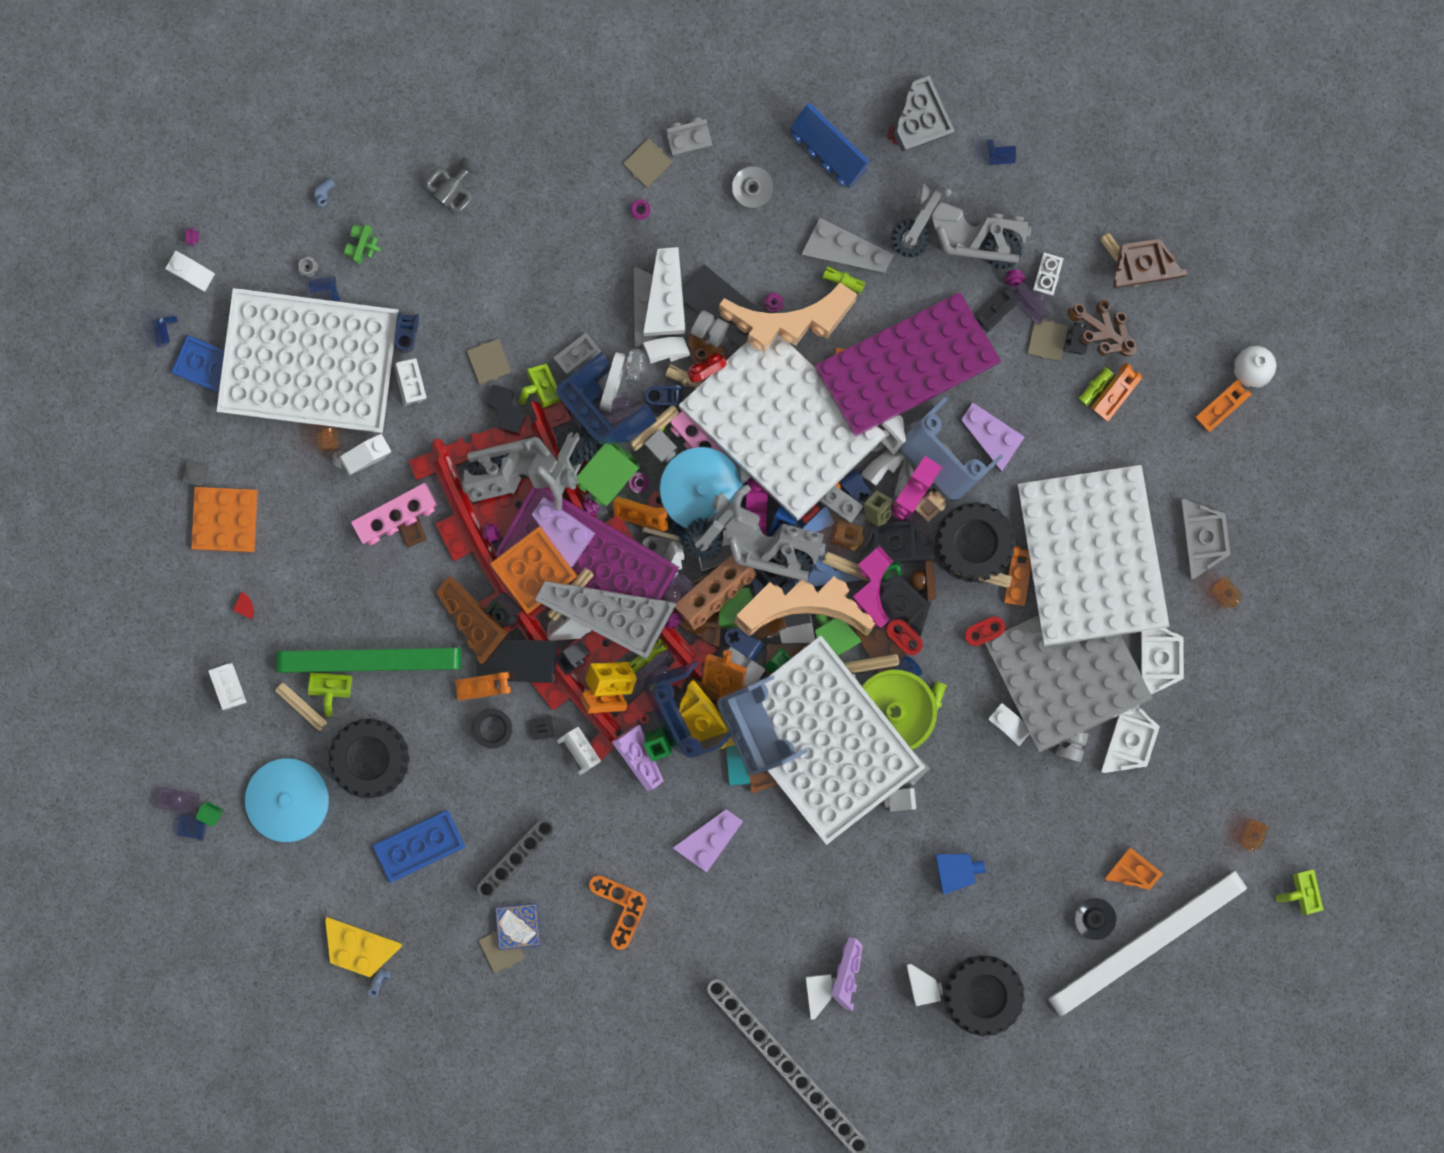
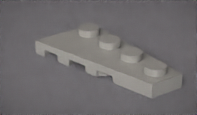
(842, 247)

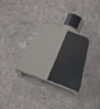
(798, 630)

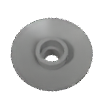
(752, 176)

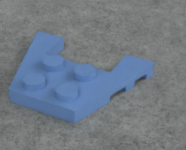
(821, 572)

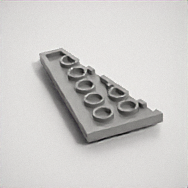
(621, 617)

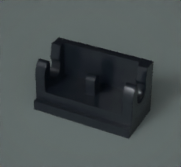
(996, 308)

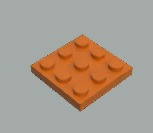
(224, 519)
(529, 565)

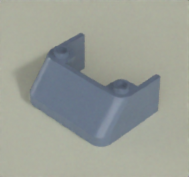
(954, 477)
(753, 729)

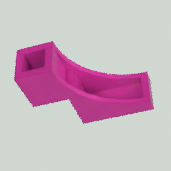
(915, 489)
(757, 503)
(868, 597)

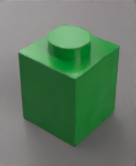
(657, 744)

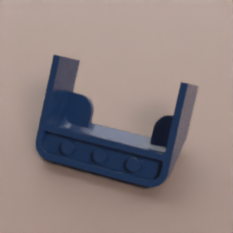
(582, 390)
(661, 698)

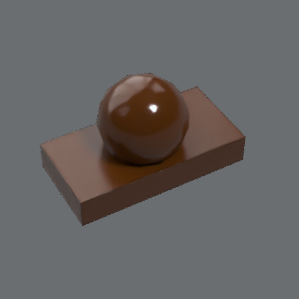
(925, 580)

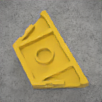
(702, 716)
(357, 948)

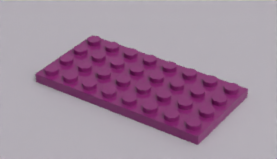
(907, 364)
(612, 556)

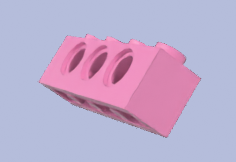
(681, 423)
(363, 524)

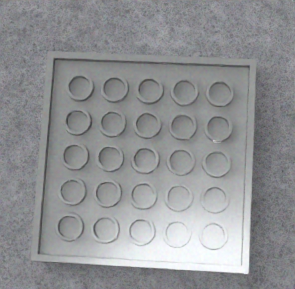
(1066, 685)

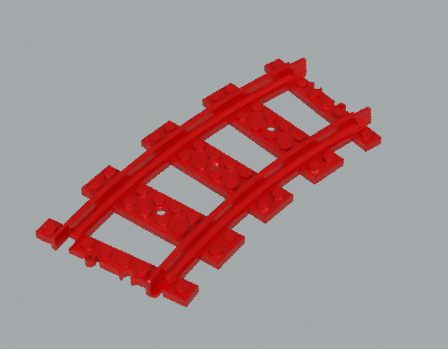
(465, 535)

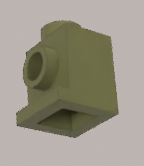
(881, 512)

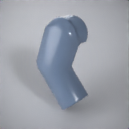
(321, 190)
(376, 983)

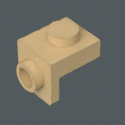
(931, 505)

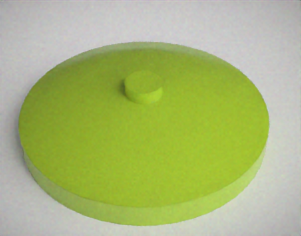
(905, 703)

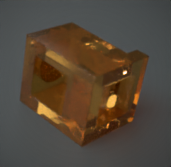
(329, 439)
(854, 531)
(1219, 589)
(1250, 827)

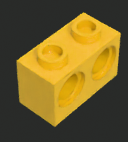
(611, 678)

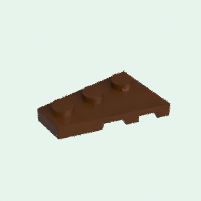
(879, 644)

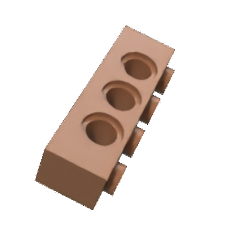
(705, 594)

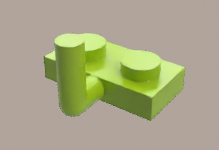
(542, 384)
(329, 686)
(1306, 892)

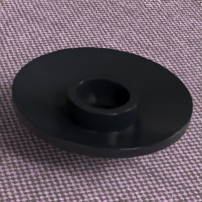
(1106, 921)

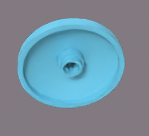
(693, 481)
(287, 800)

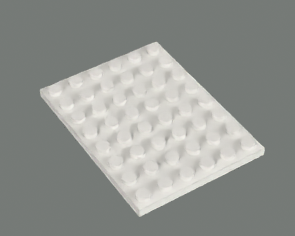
(307, 360)
(779, 424)
(1093, 555)
(851, 745)

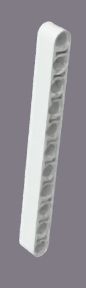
(1147, 943)

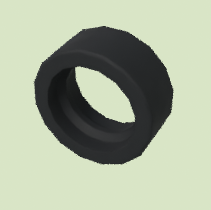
(489, 713)

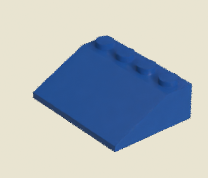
(829, 146)

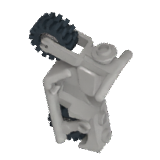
(956, 235)
(496, 476)
(791, 547)

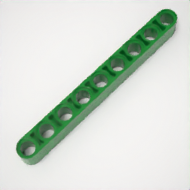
(368, 660)

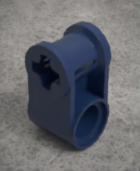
(406, 328)
(666, 396)
(855, 486)
(745, 645)

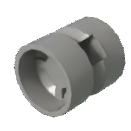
(710, 328)
(1072, 748)

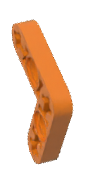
(624, 901)

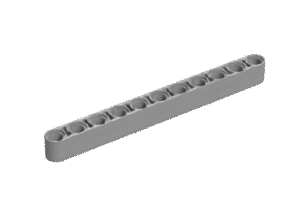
(791, 1076)

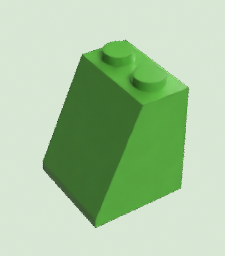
(607, 472)

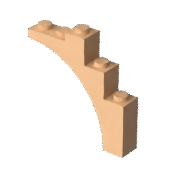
(791, 326)
(803, 598)

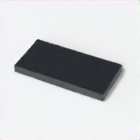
(707, 292)
(523, 660)

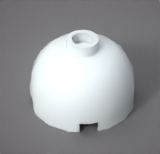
(1255, 366)

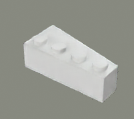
(665, 303)

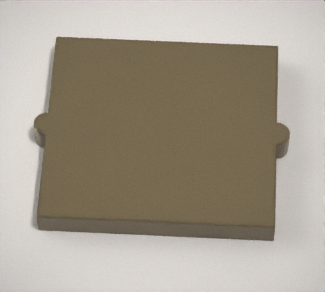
(648, 163)
(1048, 340)
(489, 361)
(660, 534)
(499, 958)

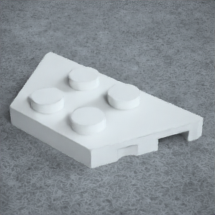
(1161, 658)
(1131, 741)

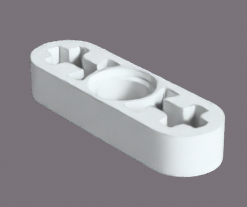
(612, 383)

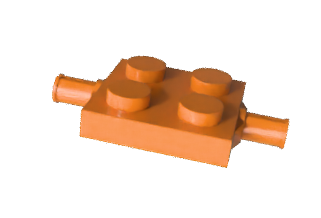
(723, 674)

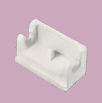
(409, 381)
(227, 686)
(580, 749)

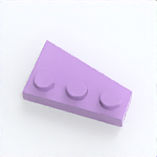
(992, 434)
(564, 530)
(634, 753)
(709, 840)
(845, 981)

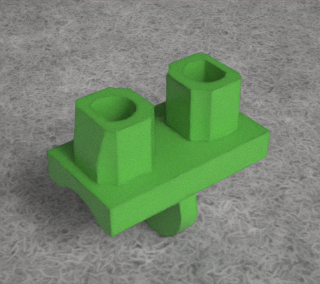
(363, 234)

